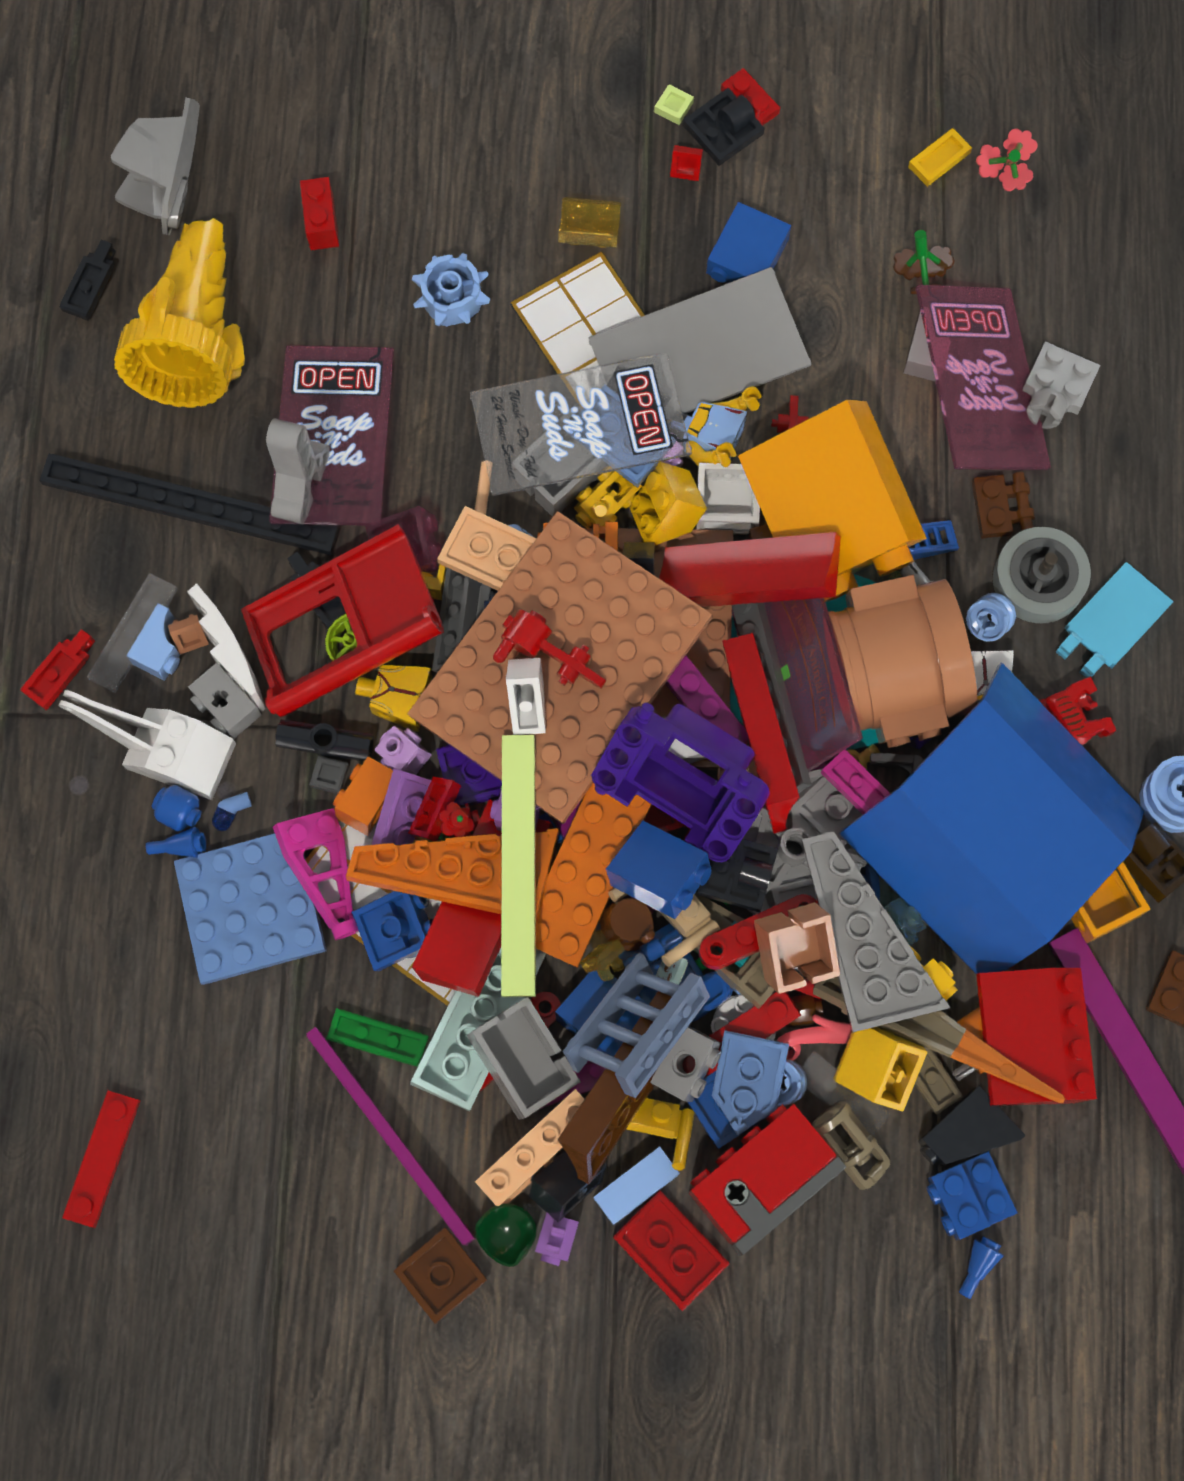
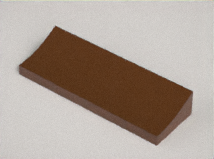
(605, 1112)

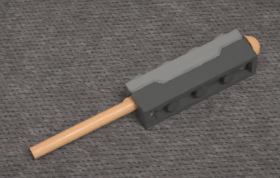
(461, 596)

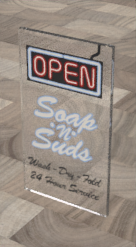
(580, 423)

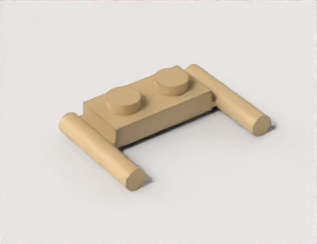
(692, 923)

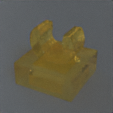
(603, 957)

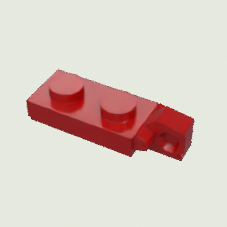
(58, 670)

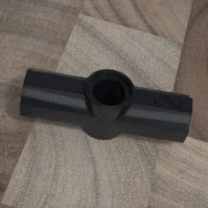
(305, 736)

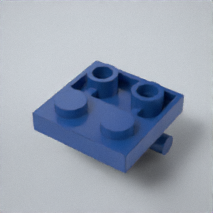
(664, 941)

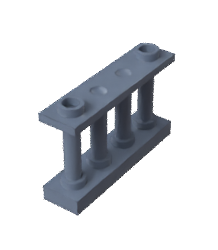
(650, 1047)

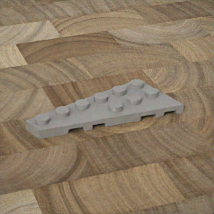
(876, 964)

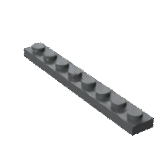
(753, 619)

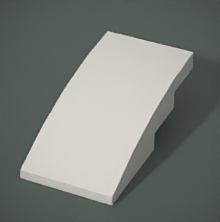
(227, 649)

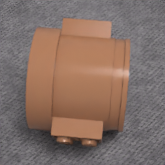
(905, 658)

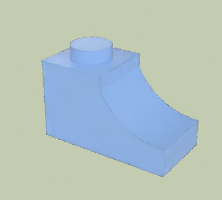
(153, 648)

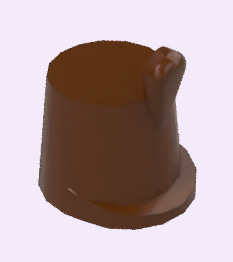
(628, 922)

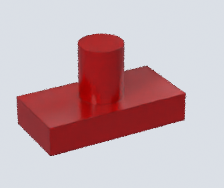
(427, 821)

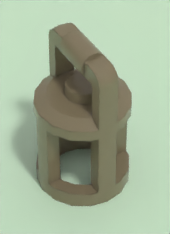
(856, 1152)

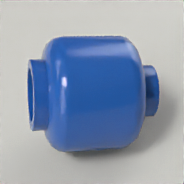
(176, 808)

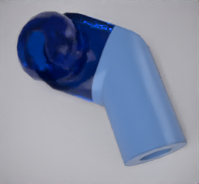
(227, 810)

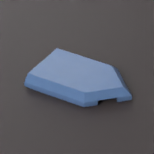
(748, 1078)

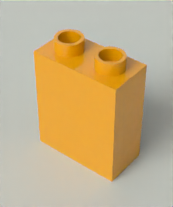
(841, 480)

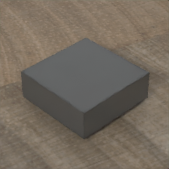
(329, 775)

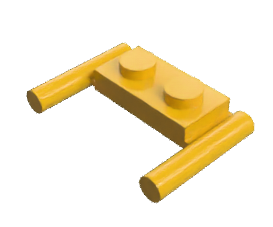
(666, 1121)

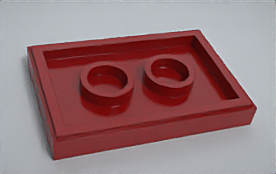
(671, 1250)

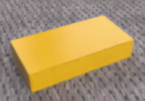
(939, 157)

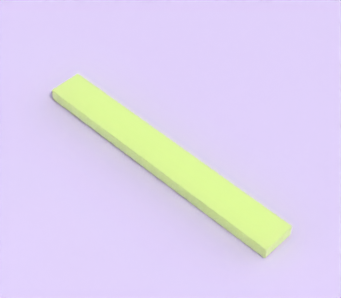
(518, 867)

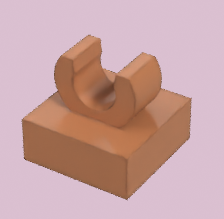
(188, 634)

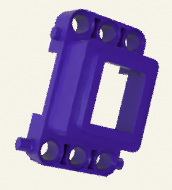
(642, 766)

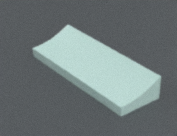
(451, 1064)

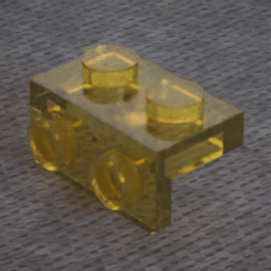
(589, 222)

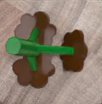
(923, 262)

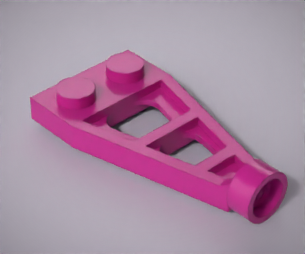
(311, 832)

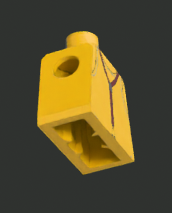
(395, 692)

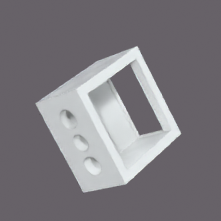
(727, 498)

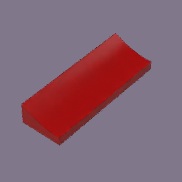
(755, 569)
(762, 727)
(462, 938)

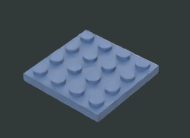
(246, 910)

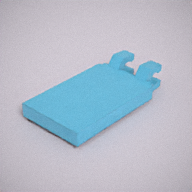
(1115, 619)

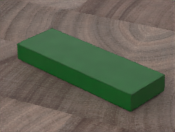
(377, 1037)

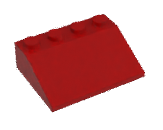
(1040, 1026)

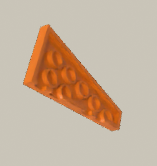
(450, 871)

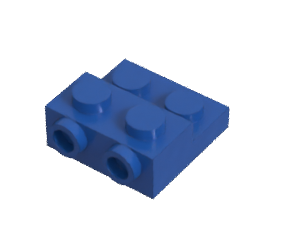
(393, 928)
(971, 1196)

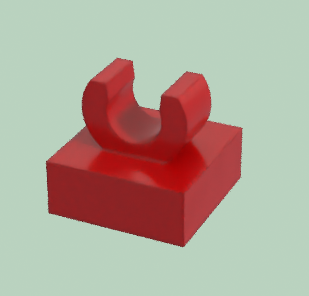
(686, 163)

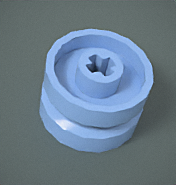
(1164, 795)

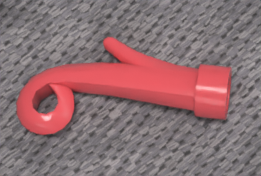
(829, 1032)

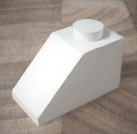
(526, 696)

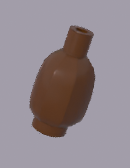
(808, 1007)

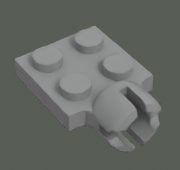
(1058, 384)

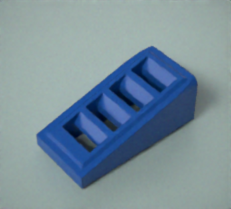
(940, 548)

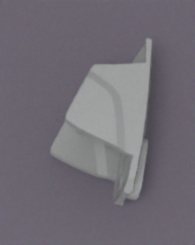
(158, 164)

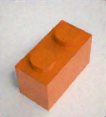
(363, 799)

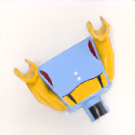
(718, 427)

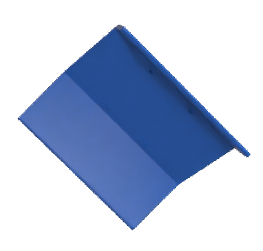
(1000, 830)

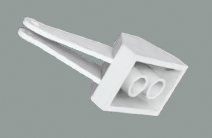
(165, 745)

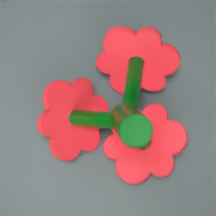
(1019, 147)

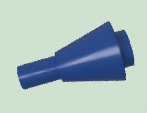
(187, 843)
(983, 1258)

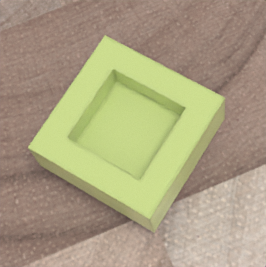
(674, 104)

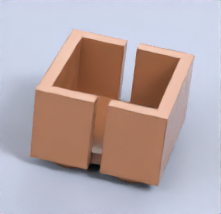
(796, 941)

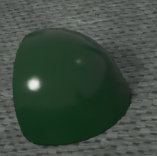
(506, 1233)

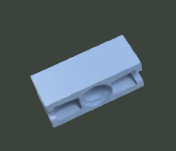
(636, 1185)

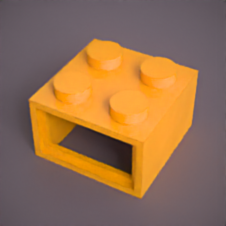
(1110, 906)

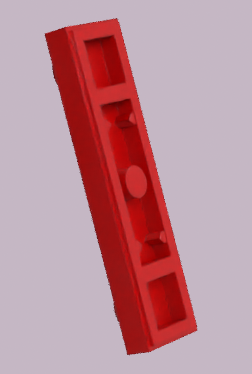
(762, 1022)
(101, 1159)

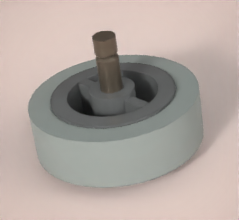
(1042, 574)

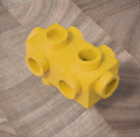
(601, 503)

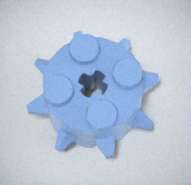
(451, 290)

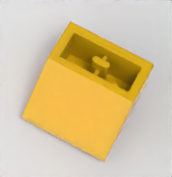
(667, 504)
(880, 1067)

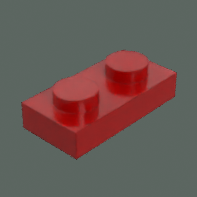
(743, 84)

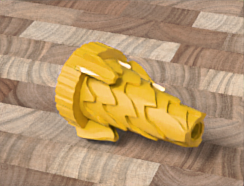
(179, 342)

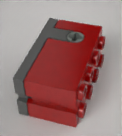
(776, 1176)

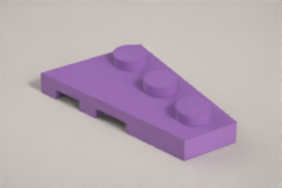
(400, 808)

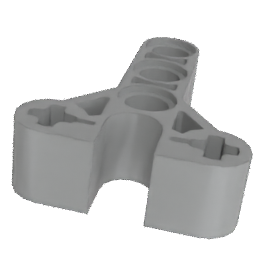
(296, 465)

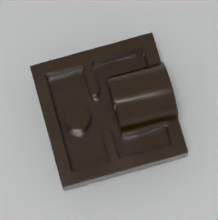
(1156, 862)

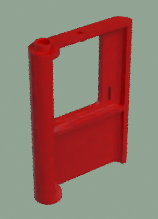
(382, 600)

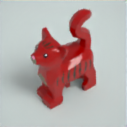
(1067, 709)

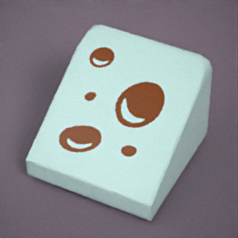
(674, 972)

